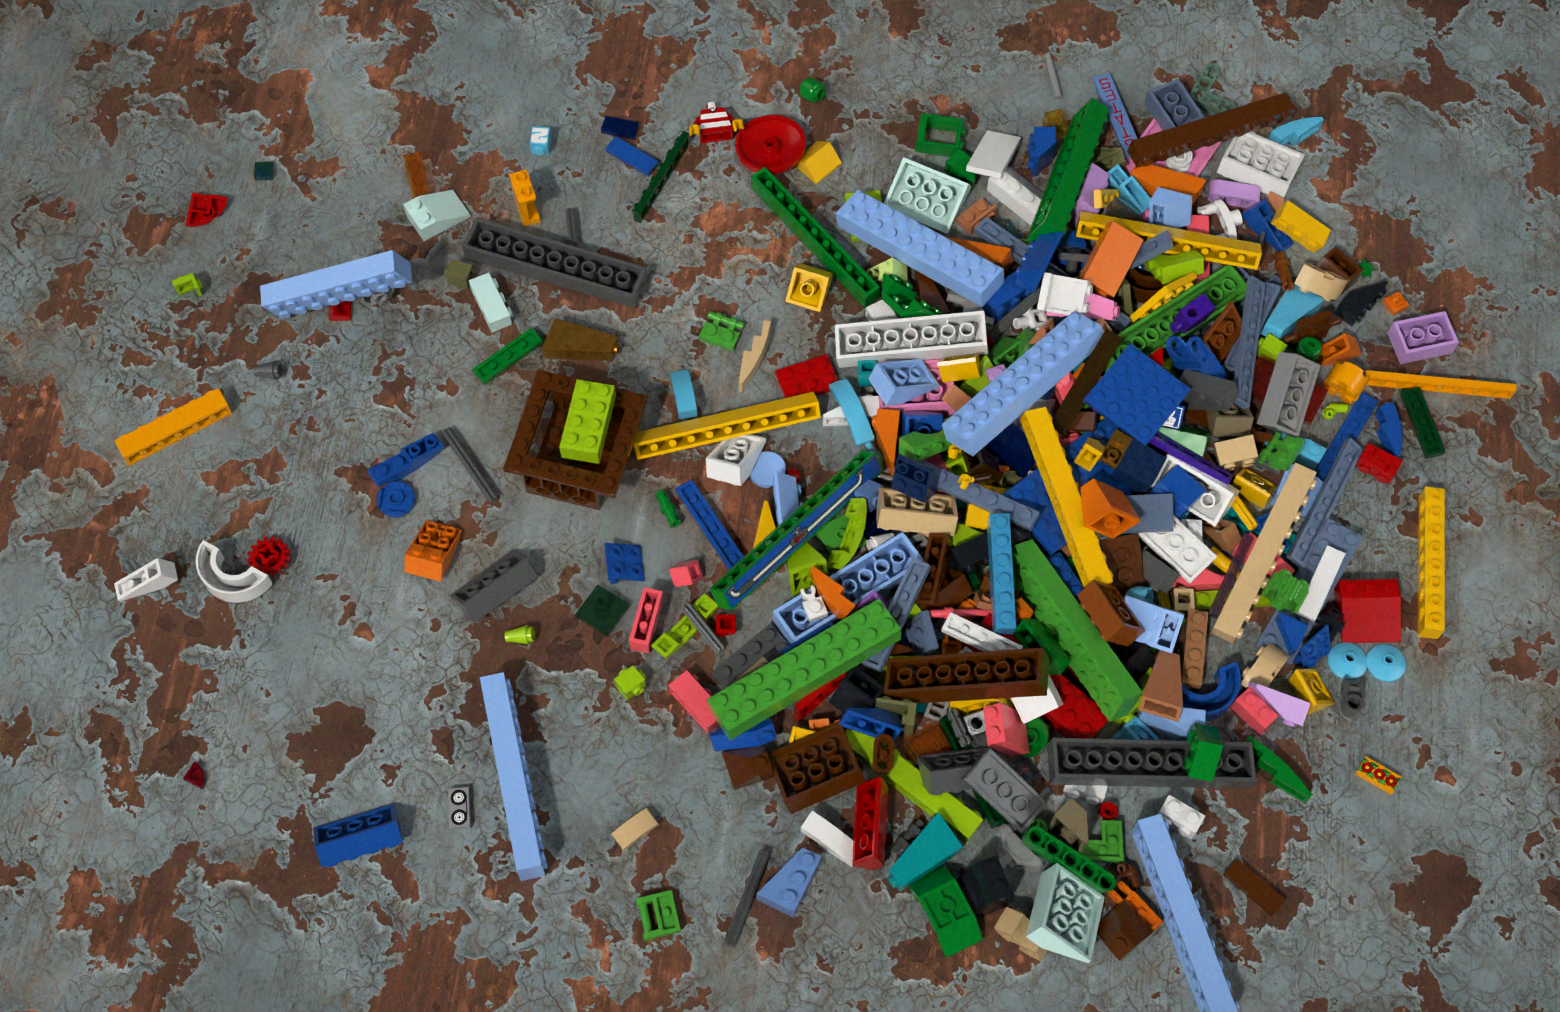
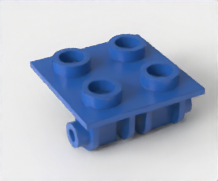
(623, 562)
(1314, 649)

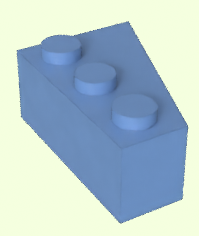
(791, 883)

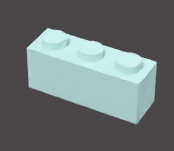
(491, 302)

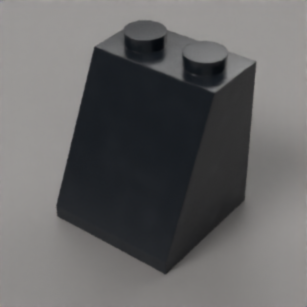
(986, 887)

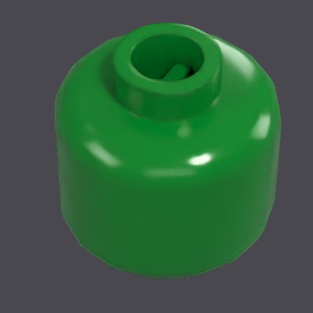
(812, 90)
(1309, 348)

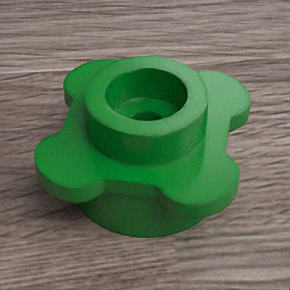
(1367, 269)

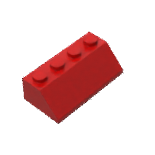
(870, 824)

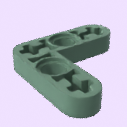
(1205, 96)

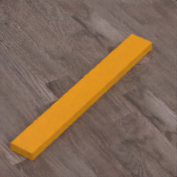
(1441, 384)

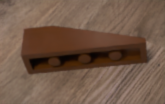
(929, 293)
(938, 556)

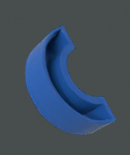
(1219, 701)

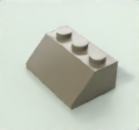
(1070, 825)

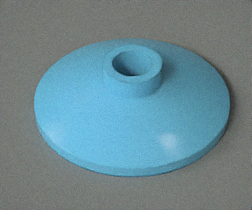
(1344, 668)
(1380, 668)

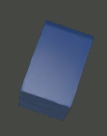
(1291, 631)

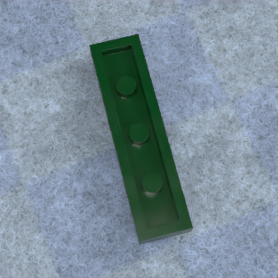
(1422, 422)

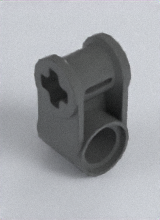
(1352, 693)

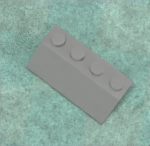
(1288, 394)

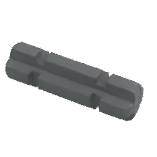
(959, 727)

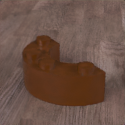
(1142, 286)

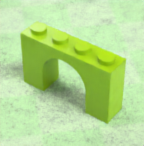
(1172, 267)

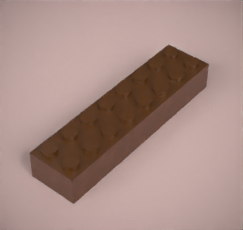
(968, 676)

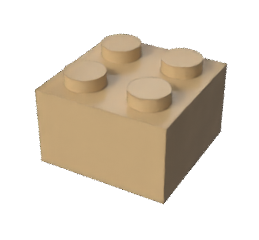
(1236, 453)

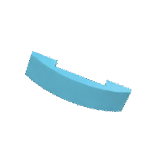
(853, 411)

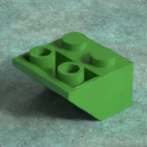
(1004, 352)

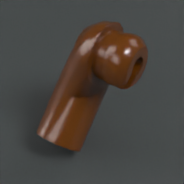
(1131, 872)

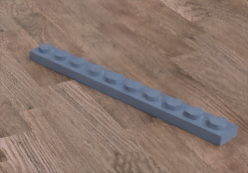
(1000, 237)

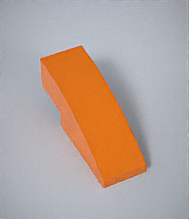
(832, 594)

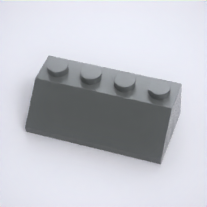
(494, 586)
(945, 770)

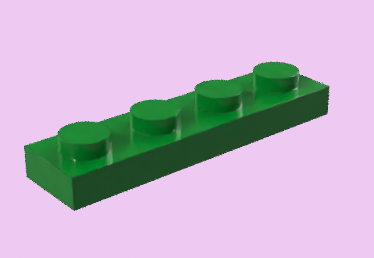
(507, 356)

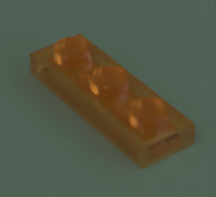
(416, 174)

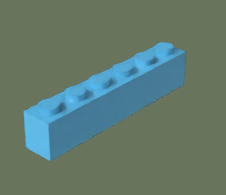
(1001, 574)

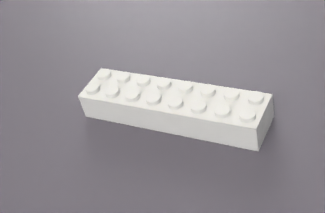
(911, 338)

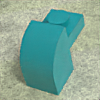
(865, 369)

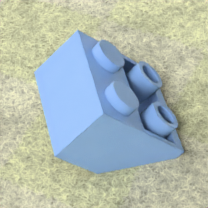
(1170, 208)

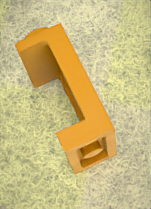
(524, 197)

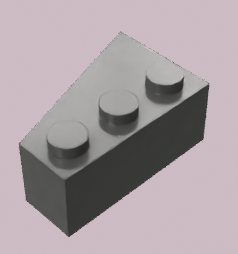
(1208, 392)

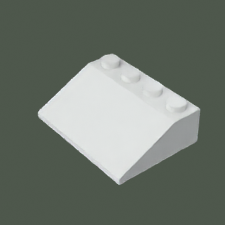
(1261, 163)

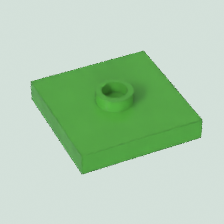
(833, 533)

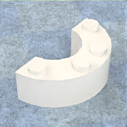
(228, 587)

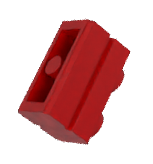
(1378, 463)

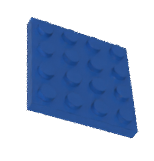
(1137, 395)

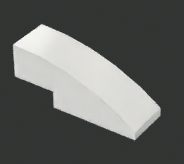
(828, 837)

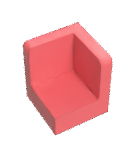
(685, 573)

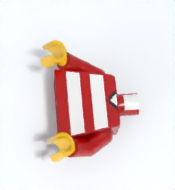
(715, 124)

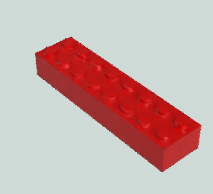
(1079, 714)

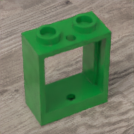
(940, 123)

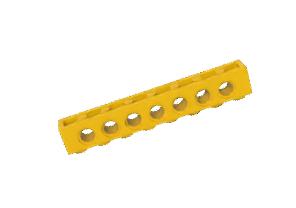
(1431, 563)

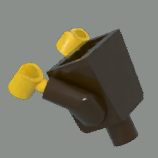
(981, 466)

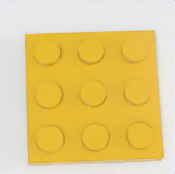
(1164, 295)

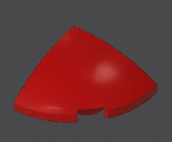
(204, 209)

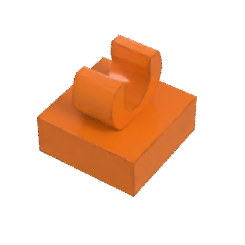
(1395, 303)

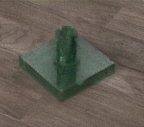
(602, 610)

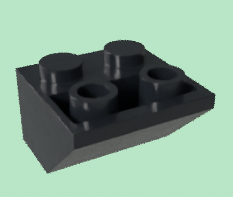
(856, 691)

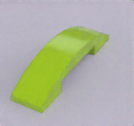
(853, 534)
(684, 630)

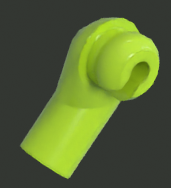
(1333, 408)

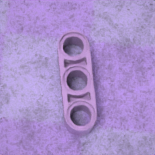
(1234, 193)

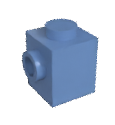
(869, 491)

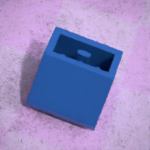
(1041, 148)

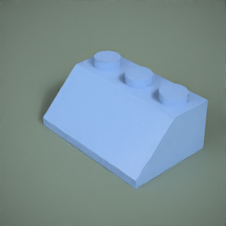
(785, 495)

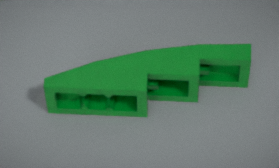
(1282, 774)

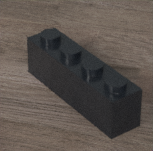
(974, 552)

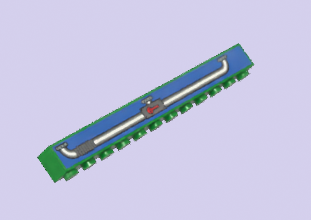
(794, 531)

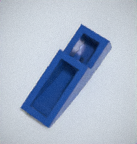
(1390, 428)

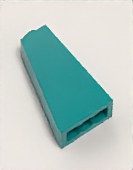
(927, 852)

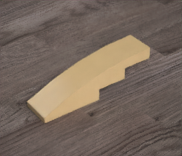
(752, 359)

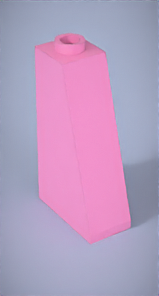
(1098, 308)

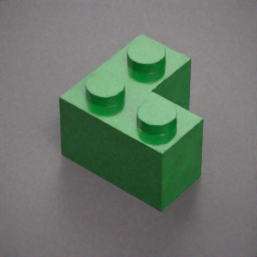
(1205, 752)

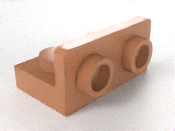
(975, 214)

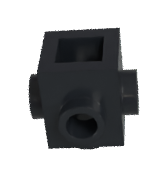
(1333, 618)

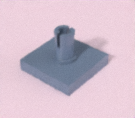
(921, 634)

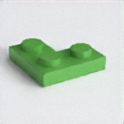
(1110, 846)

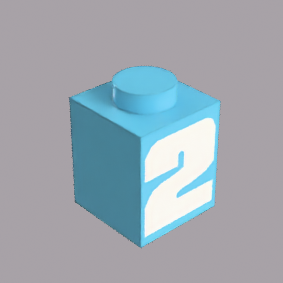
(540, 140)

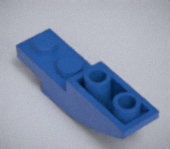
(406, 462)

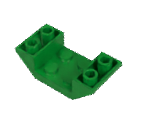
(901, 298)
(947, 911)

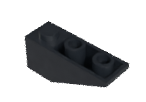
(1356, 303)

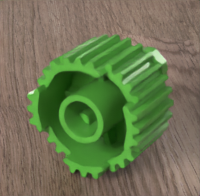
(1286, 591)

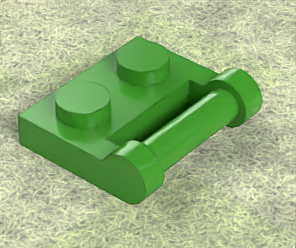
(665, 915)

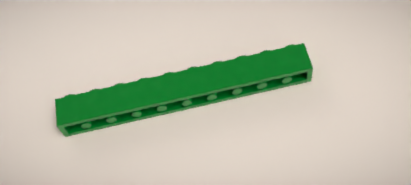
(815, 237)

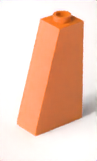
(1155, 176)

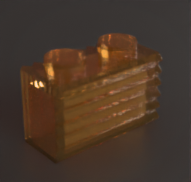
(929, 741)

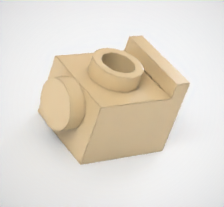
(1184, 595)

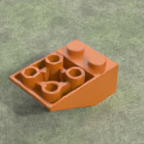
(432, 550)

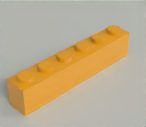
(173, 426)

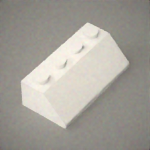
(1016, 194)
(1214, 501)

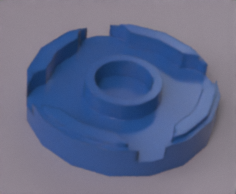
(396, 499)

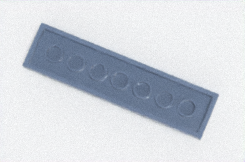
(1333, 536)

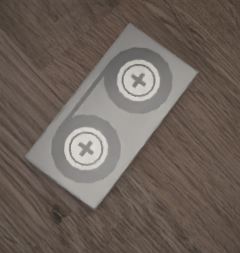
(459, 808)

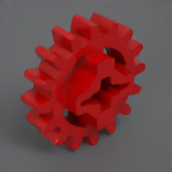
(271, 559)

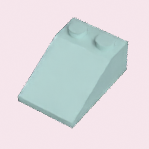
(435, 213)

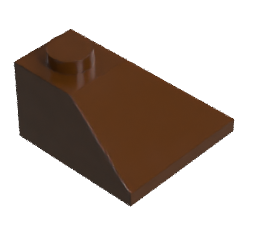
(747, 766)
(1123, 931)

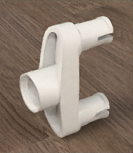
(1227, 218)

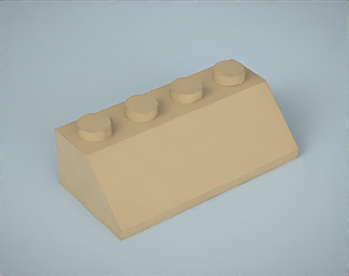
(907, 514)

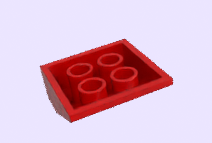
(1369, 610)

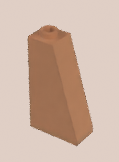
(1164, 688)

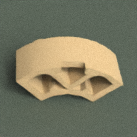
(1320, 282)
(1266, 667)
(1013, 927)

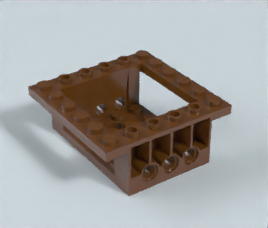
(552, 475)

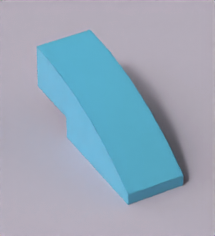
(1296, 130)
(1128, 188)
(683, 394)

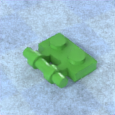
(719, 335)
(1286, 451)

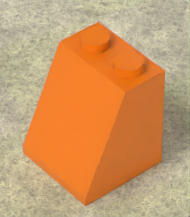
(1106, 509)

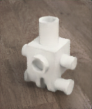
(1032, 320)

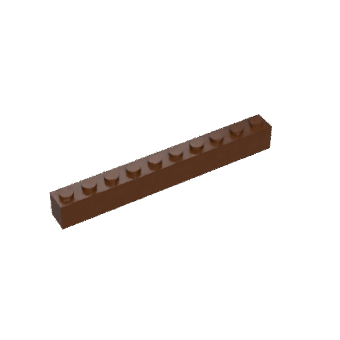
(1211, 130)

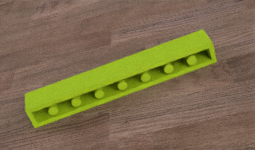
(908, 781)

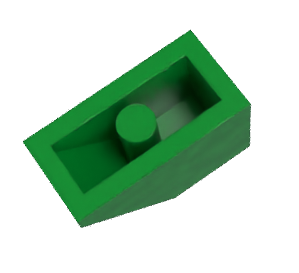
(957, 165)

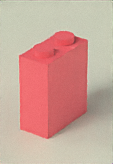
(1005, 730)

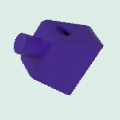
(1192, 315)

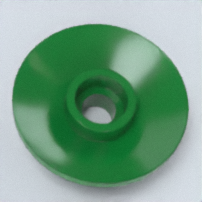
(1038, 729)

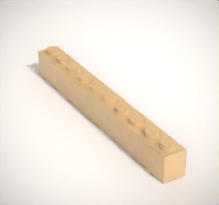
(1264, 552)

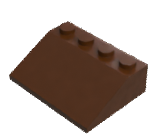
(815, 768)

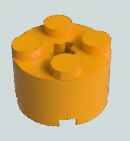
(1346, 382)

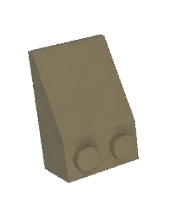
(1231, 423)

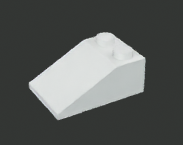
(734, 459)

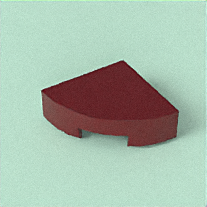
(195, 776)

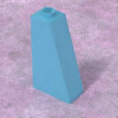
(1289, 310)

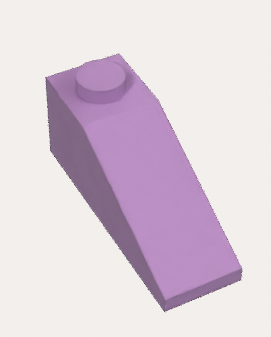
(1288, 708)

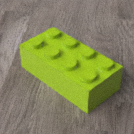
(587, 421)

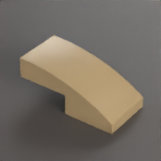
(634, 828)

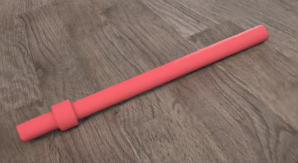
(960, 612)

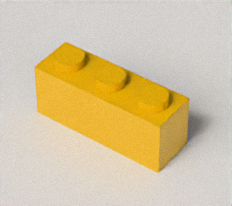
(1300, 226)

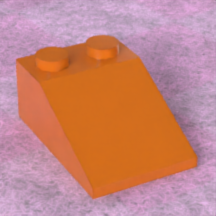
(886, 428)

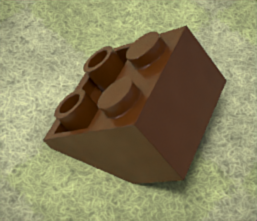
(1342, 265)

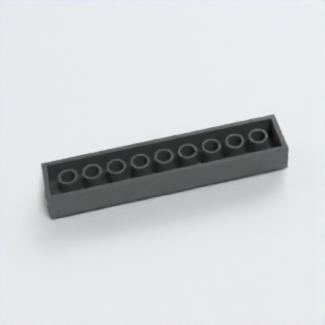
(555, 262)
(1143, 763)

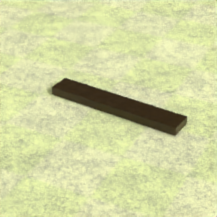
(1085, 381)

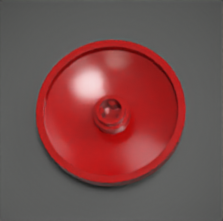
(770, 143)

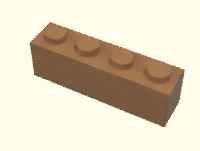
(1193, 649)

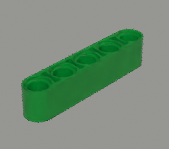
(1078, 860)

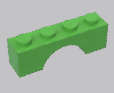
(921, 446)

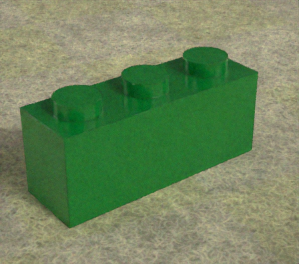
(1034, 635)

